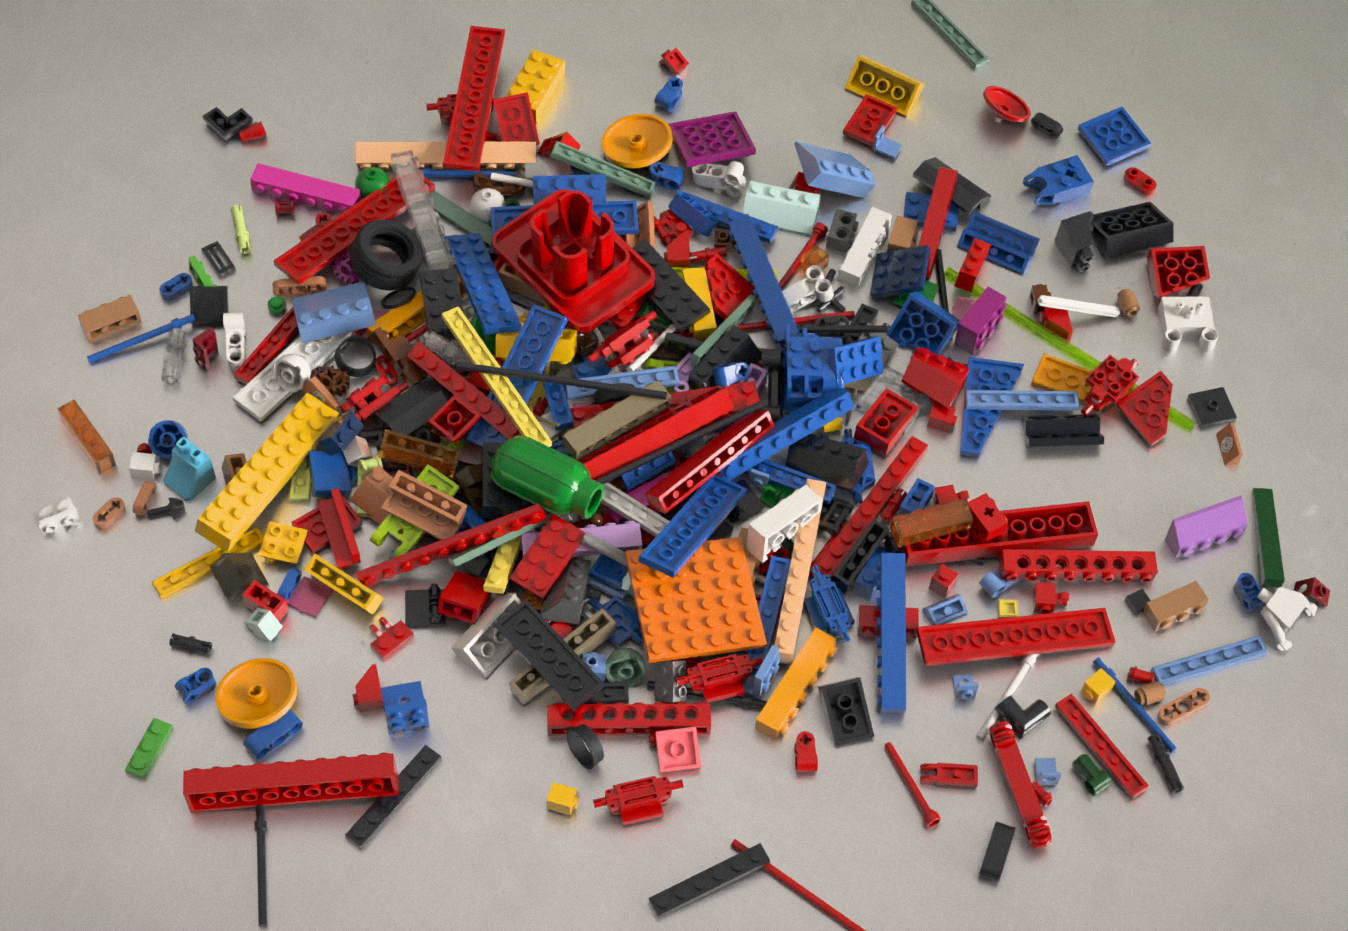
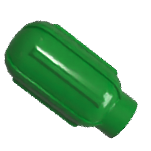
(545, 477)

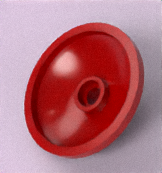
(1006, 104)

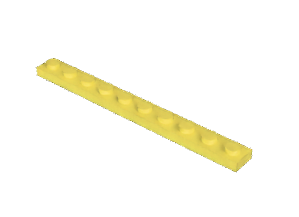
(499, 385)

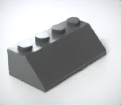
(568, 593)

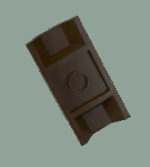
(470, 486)

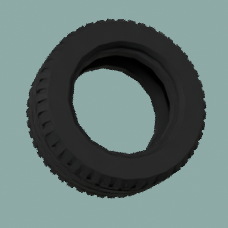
(375, 271)

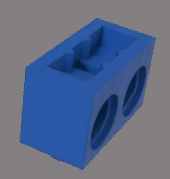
(917, 497)

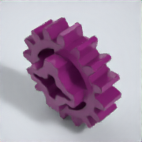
(342, 270)

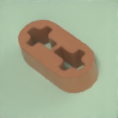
(144, 498)
(108, 513)

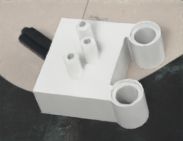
(1187, 318)

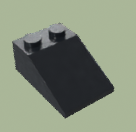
(846, 711)

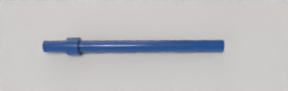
(461, 173)
(175, 323)
(1136, 706)

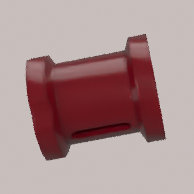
(284, 207)

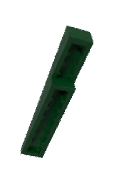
(1267, 538)

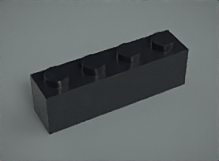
(859, 555)

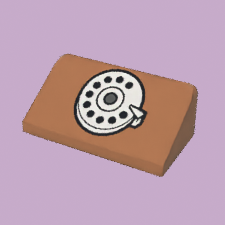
(317, 389)
(1229, 445)

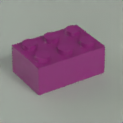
(980, 320)

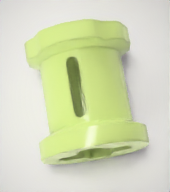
(368, 465)

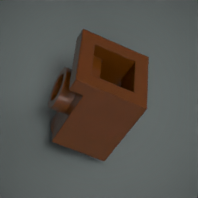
(1035, 293)

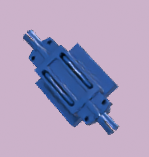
(828, 607)

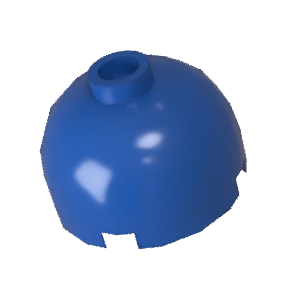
(164, 437)

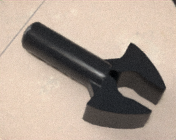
(170, 508)

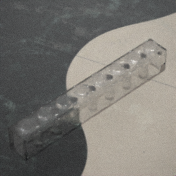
(421, 211)

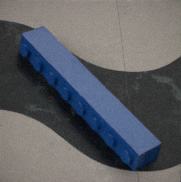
(763, 277)
(790, 430)
(892, 633)

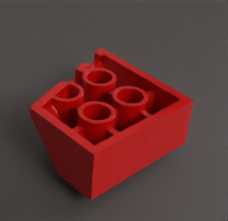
(1176, 268)
(935, 376)

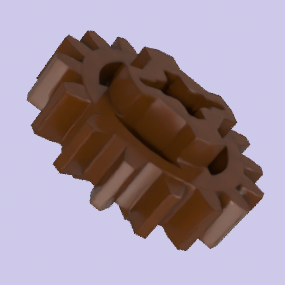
(332, 379)

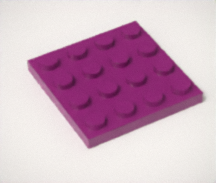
(712, 139)

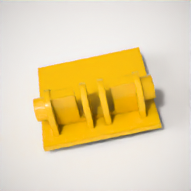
(282, 543)

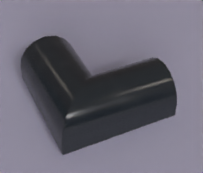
(227, 126)
(1023, 720)

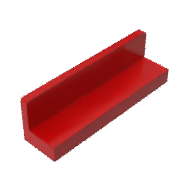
(339, 530)

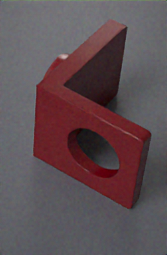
(1315, 590)

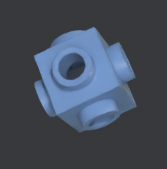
(596, 663)

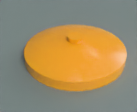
(636, 140)
(256, 693)

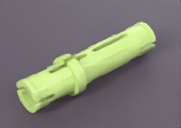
(240, 228)

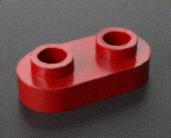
(1138, 180)

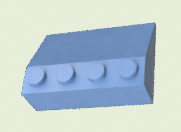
(834, 170)
(333, 312)

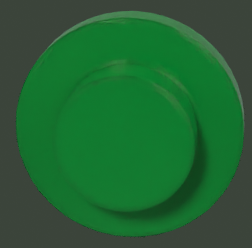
(276, 305)

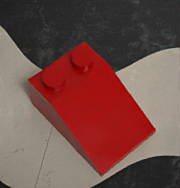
(885, 422)

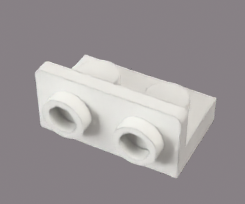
(56, 516)

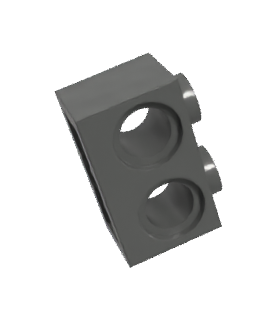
(841, 230)

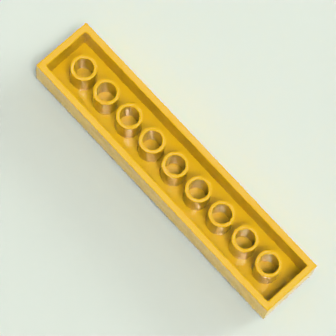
(265, 473)

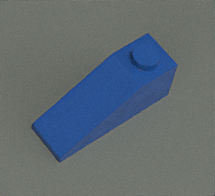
(866, 581)

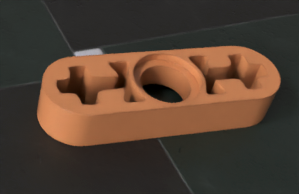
(288, 287)
(1180, 714)

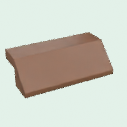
(645, 226)
(424, 506)

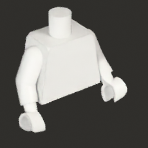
(1282, 611)

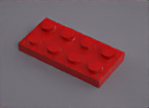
(547, 556)

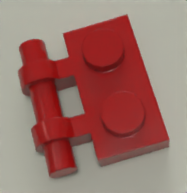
(673, 223)

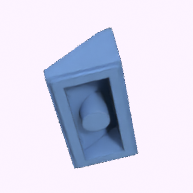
(945, 610)

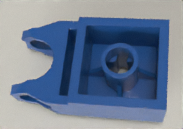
(1060, 181)

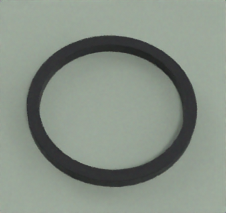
(401, 303)

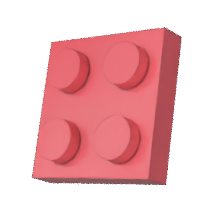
(677, 749)

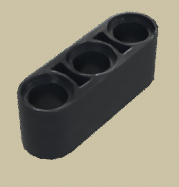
(997, 851)

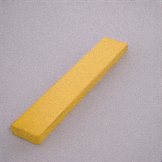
(200, 567)

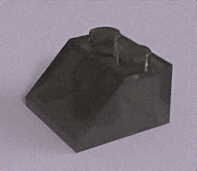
(236, 573)

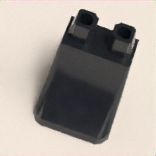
(1075, 240)

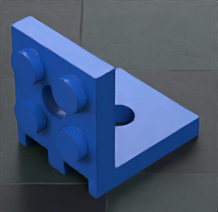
(406, 714)

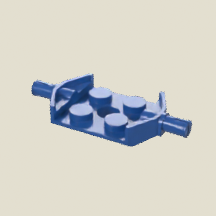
(868, 478)

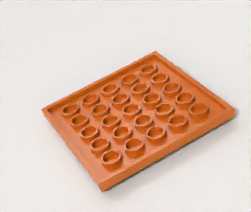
(702, 608)

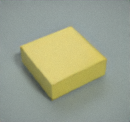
(1007, 608)

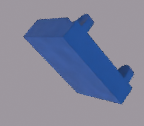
(330, 473)

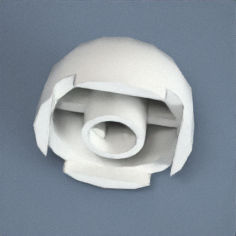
(483, 201)
(292, 372)

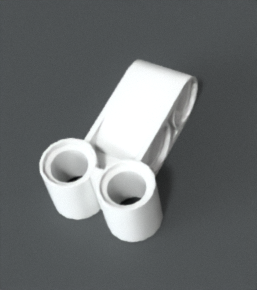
(721, 177)
(808, 290)
(235, 330)

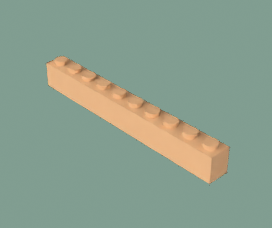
(432, 154)
(797, 581)

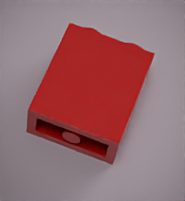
(464, 598)

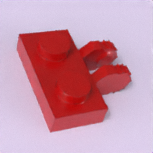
(391, 640)

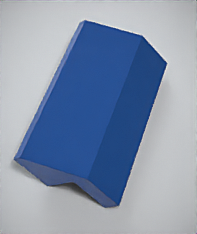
(1008, 245)

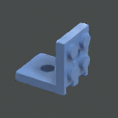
(760, 680)

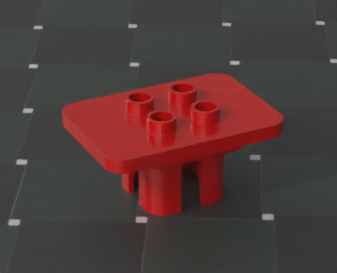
(573, 259)

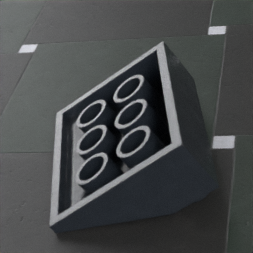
(1131, 229)
(495, 500)

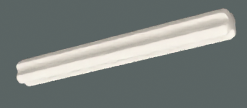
(1079, 306)

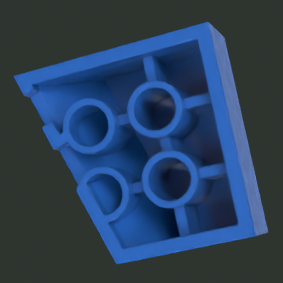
(923, 324)

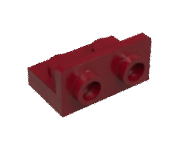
(205, 347)

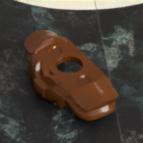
(482, 181)

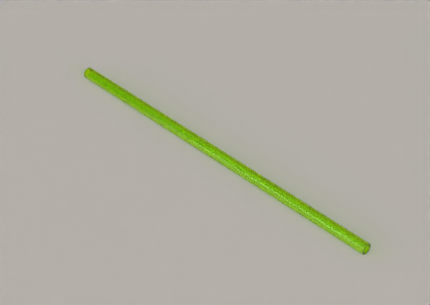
(1065, 345)

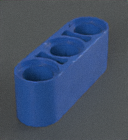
(693, 213)
(273, 735)

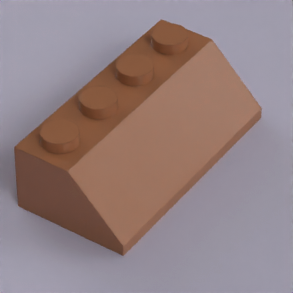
(373, 493)

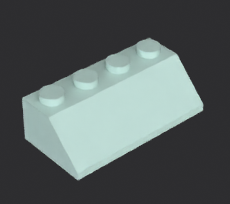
(783, 207)

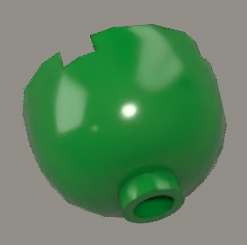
(371, 180)

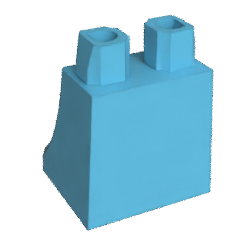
(188, 470)

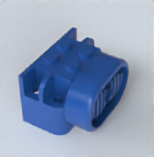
(807, 368)

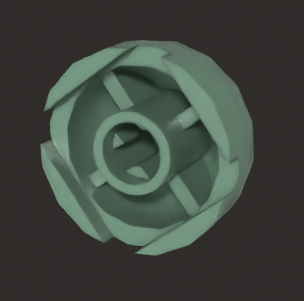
(625, 666)

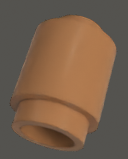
(1128, 302)
(1150, 693)

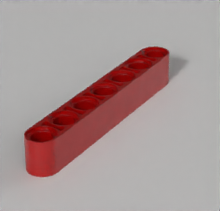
(937, 213)

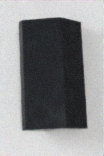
(965, 194)
(413, 407)
(1062, 430)

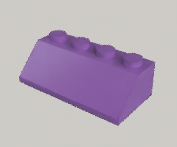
(1207, 527)

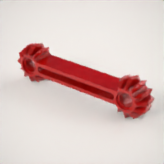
(1020, 785)

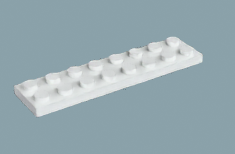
(265, 394)

